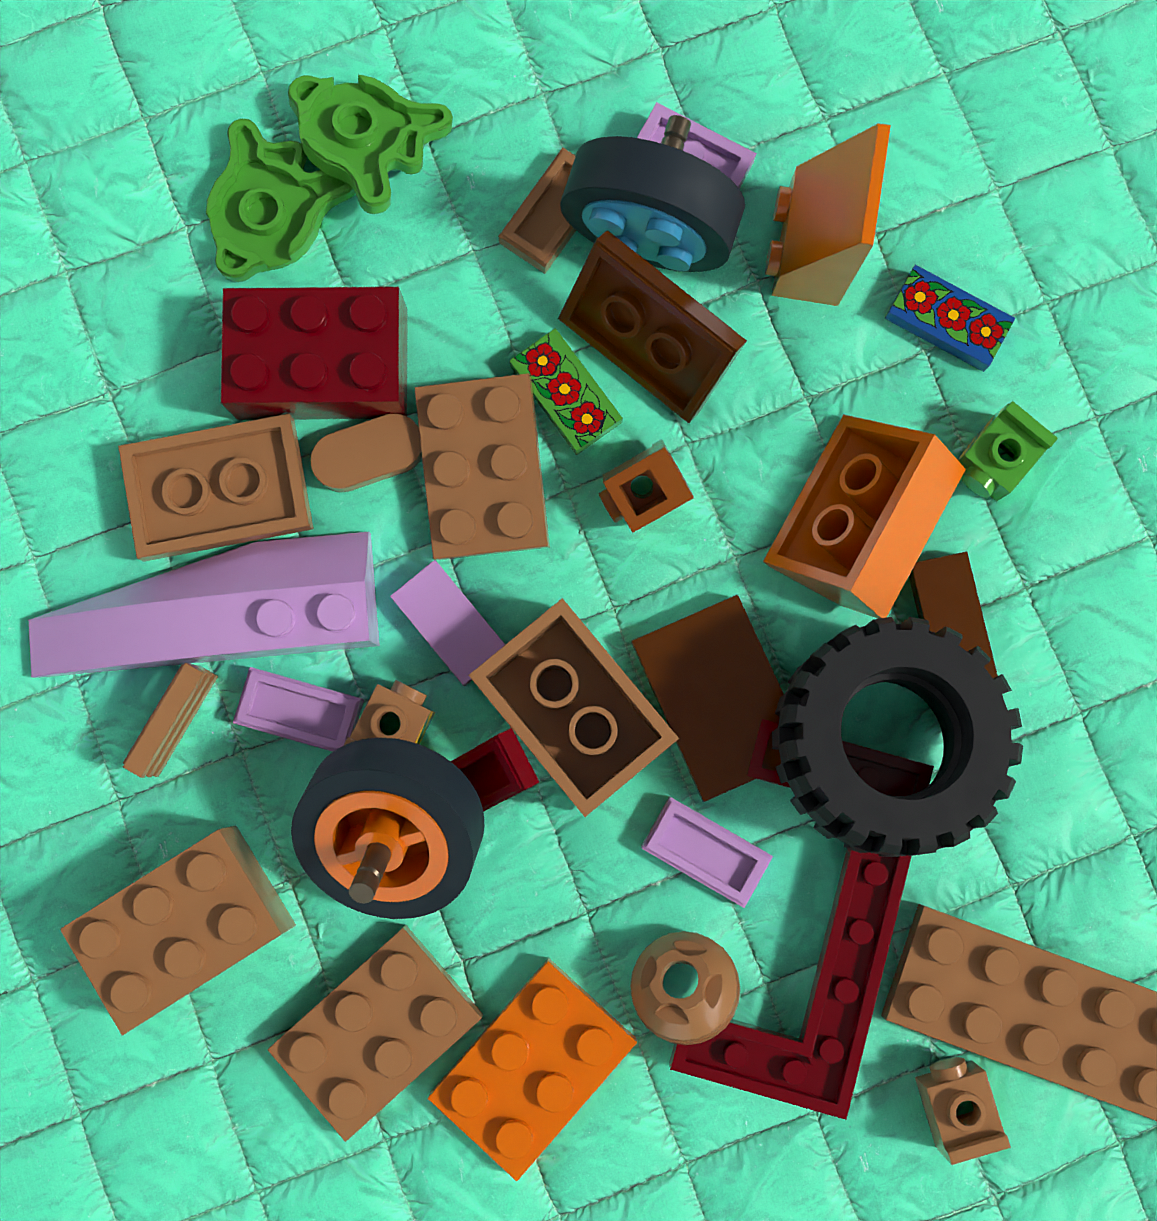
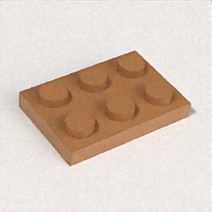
(482, 467)
(215, 487)
(375, 1033)

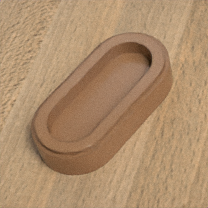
(367, 453)

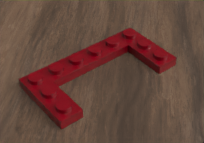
(824, 1062)

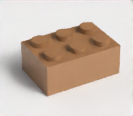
(573, 707)
(177, 927)

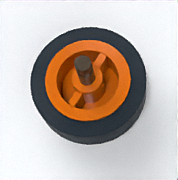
(388, 828)

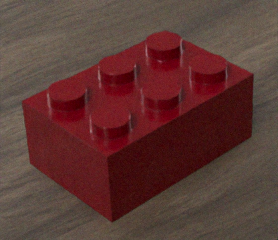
(314, 352)

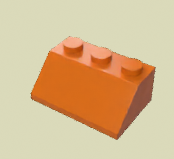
(866, 514)

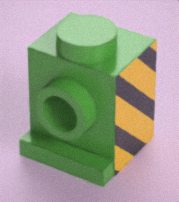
(1015, 434)

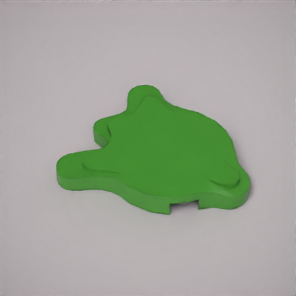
(364, 132)
(265, 204)

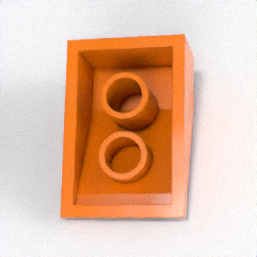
(828, 219)

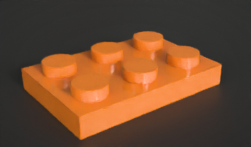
(532, 1069)

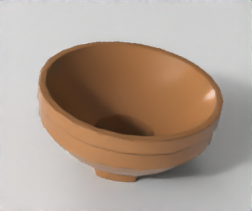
(706, 1009)

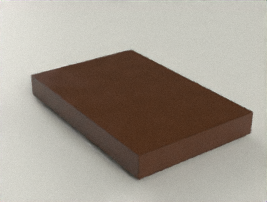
(650, 327)
(713, 692)

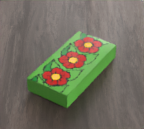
(567, 391)

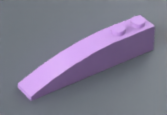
(222, 608)

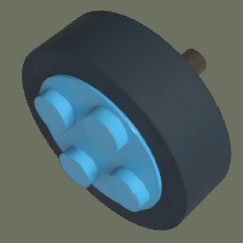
(655, 199)

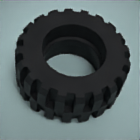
(972, 725)

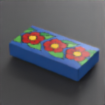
(950, 318)

